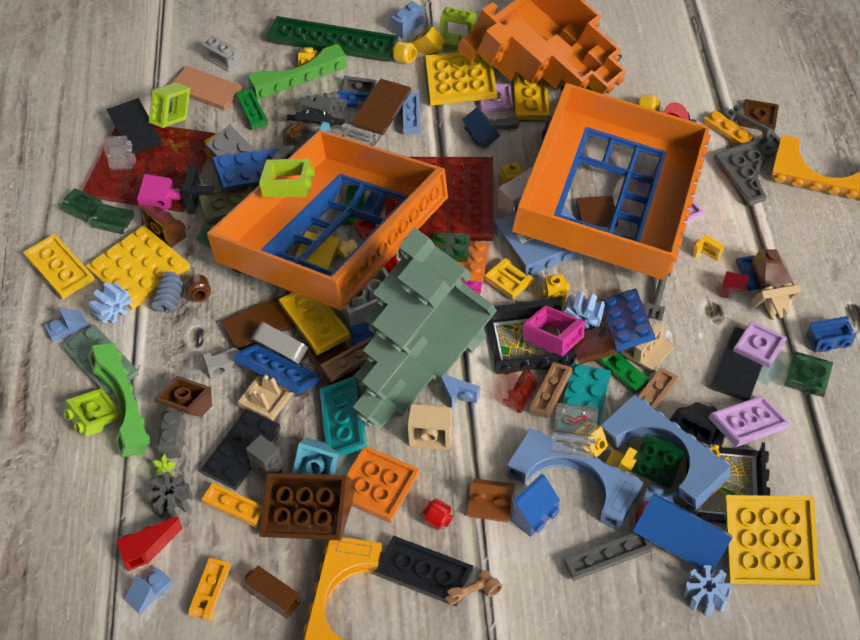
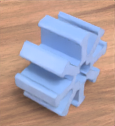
(110, 302)
(585, 309)
(718, 592)

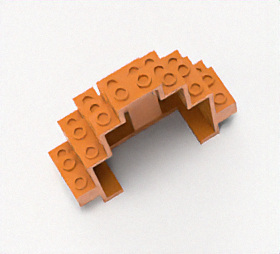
(546, 42)

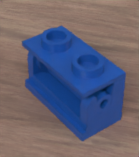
(831, 334)

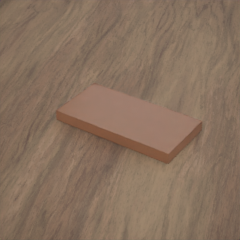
(208, 87)

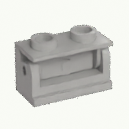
(220, 53)

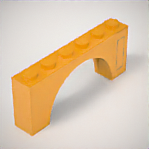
(792, 169)
(341, 561)

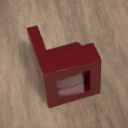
(734, 282)

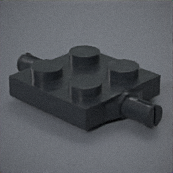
(308, 116)

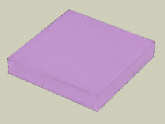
(503, 102)
(760, 344)

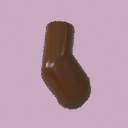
(290, 133)

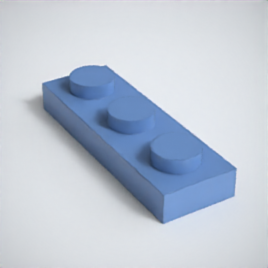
(411, 114)

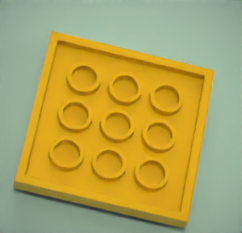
(458, 80)
(137, 264)
(772, 540)

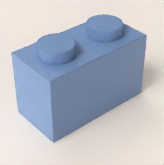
(407, 19)

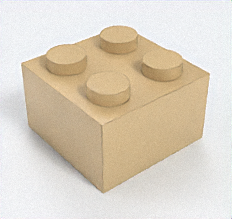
(430, 426)

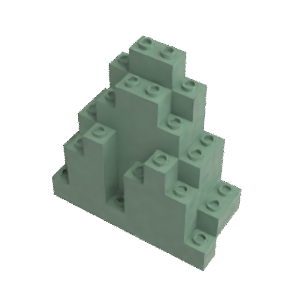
(419, 328)

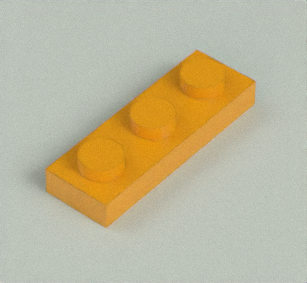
(728, 128)
(233, 504)

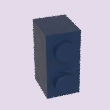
(480, 127)

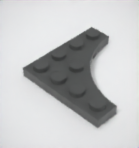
(743, 166)

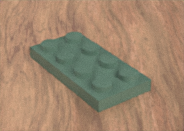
(79, 349)

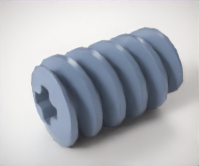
(168, 293)

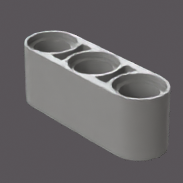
(279, 342)

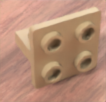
(651, 353)

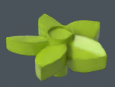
(163, 466)

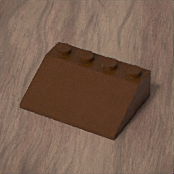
(306, 506)

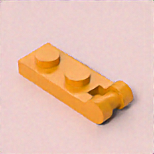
(209, 588)

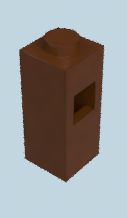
(272, 591)

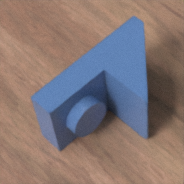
(67, 324)
(457, 388)
(147, 590)

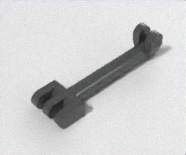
(738, 113)
(655, 307)

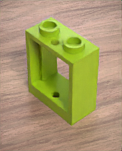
(452, 15)
(161, 97)
(286, 187)

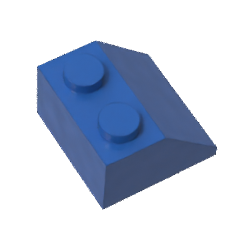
(535, 506)

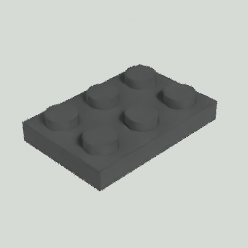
(228, 143)

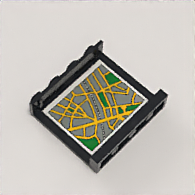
(507, 342)
(747, 478)

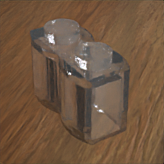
(119, 152)

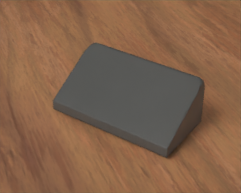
(357, 84)

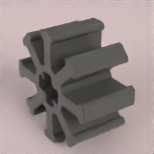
(170, 495)

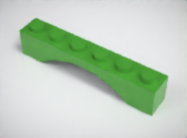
(271, 82)
(107, 365)

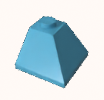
(315, 458)

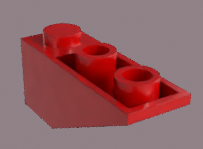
(143, 546)

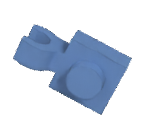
(660, 491)

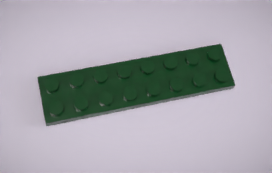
(321, 35)

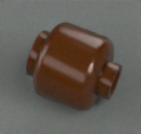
(198, 288)

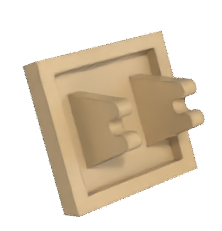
(776, 299)
(265, 397)

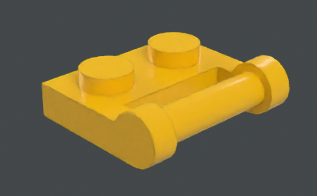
(506, 282)

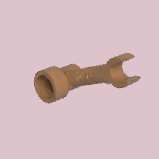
(485, 582)

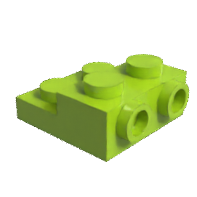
(91, 412)

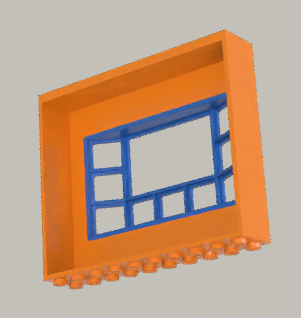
(672, 139)
(263, 229)

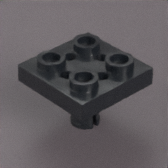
(193, 188)

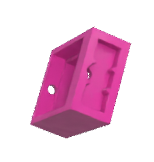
(571, 326)

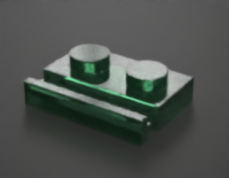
(80, 204)
(111, 218)

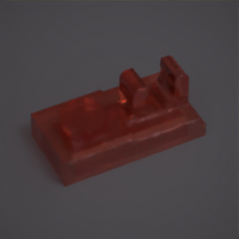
(521, 392)

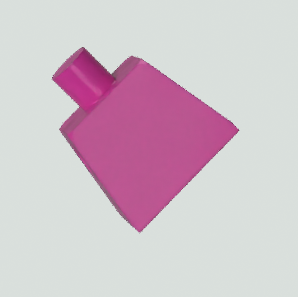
(157, 192)

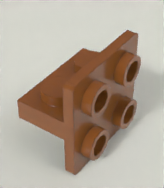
(490, 500)

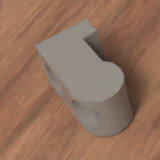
(222, 363)

